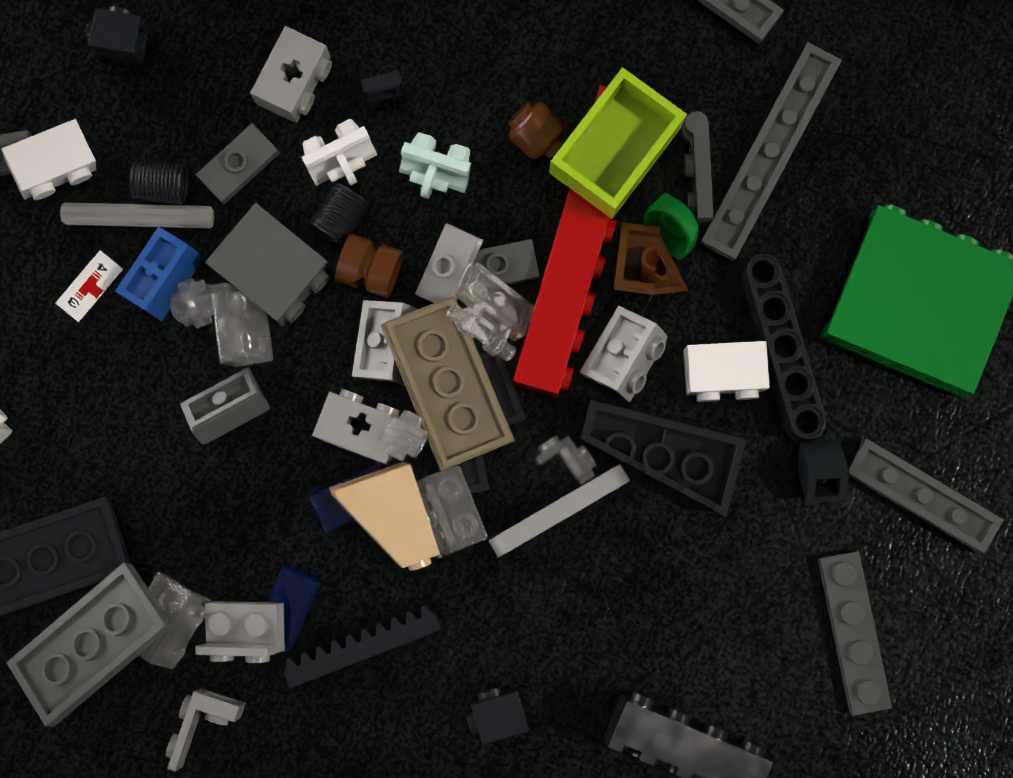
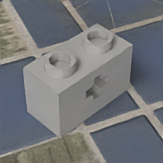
(291, 54)
(336, 428)

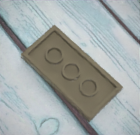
(447, 384)

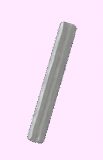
(137, 215)

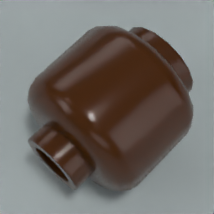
(536, 130)

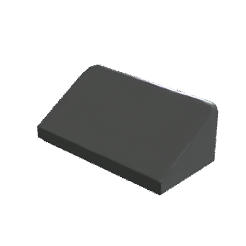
(224, 406)

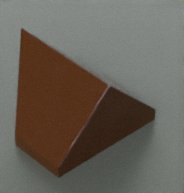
(645, 262)

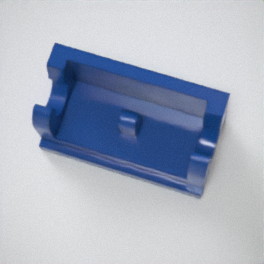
(158, 271)

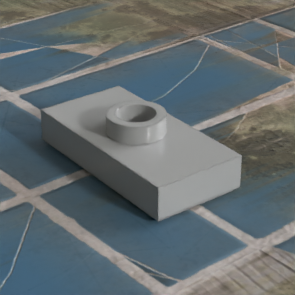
(448, 264)

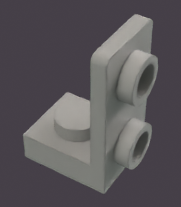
(218, 710)

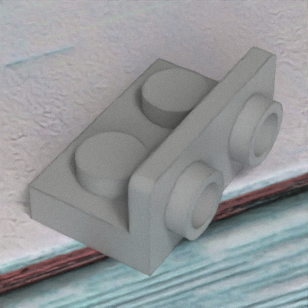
(625, 353)
(372, 355)
(243, 630)

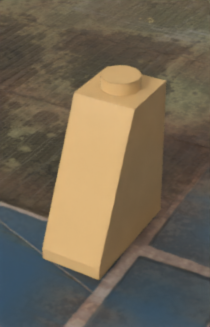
(392, 513)

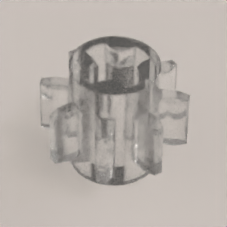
(192, 303)
(403, 435)

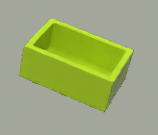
(617, 143)

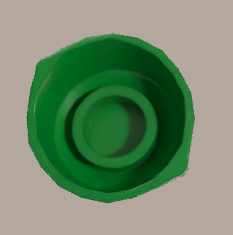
(676, 224)

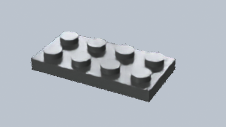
(89, 644)

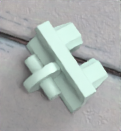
(433, 168)

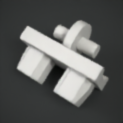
(340, 156)

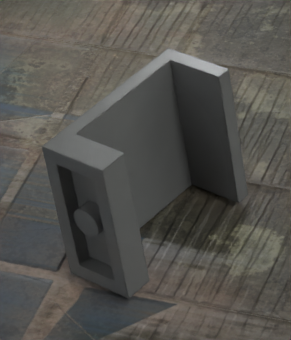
(270, 265)

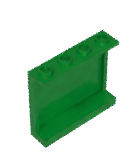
(923, 301)

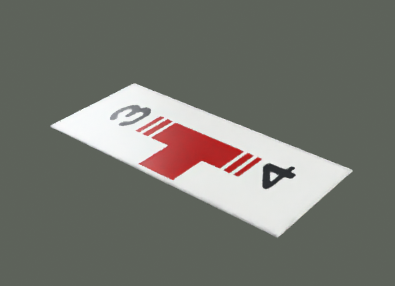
(89, 286)

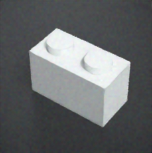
(50, 160)
(726, 370)

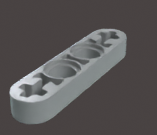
(559, 510)

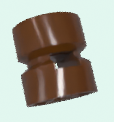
(368, 265)

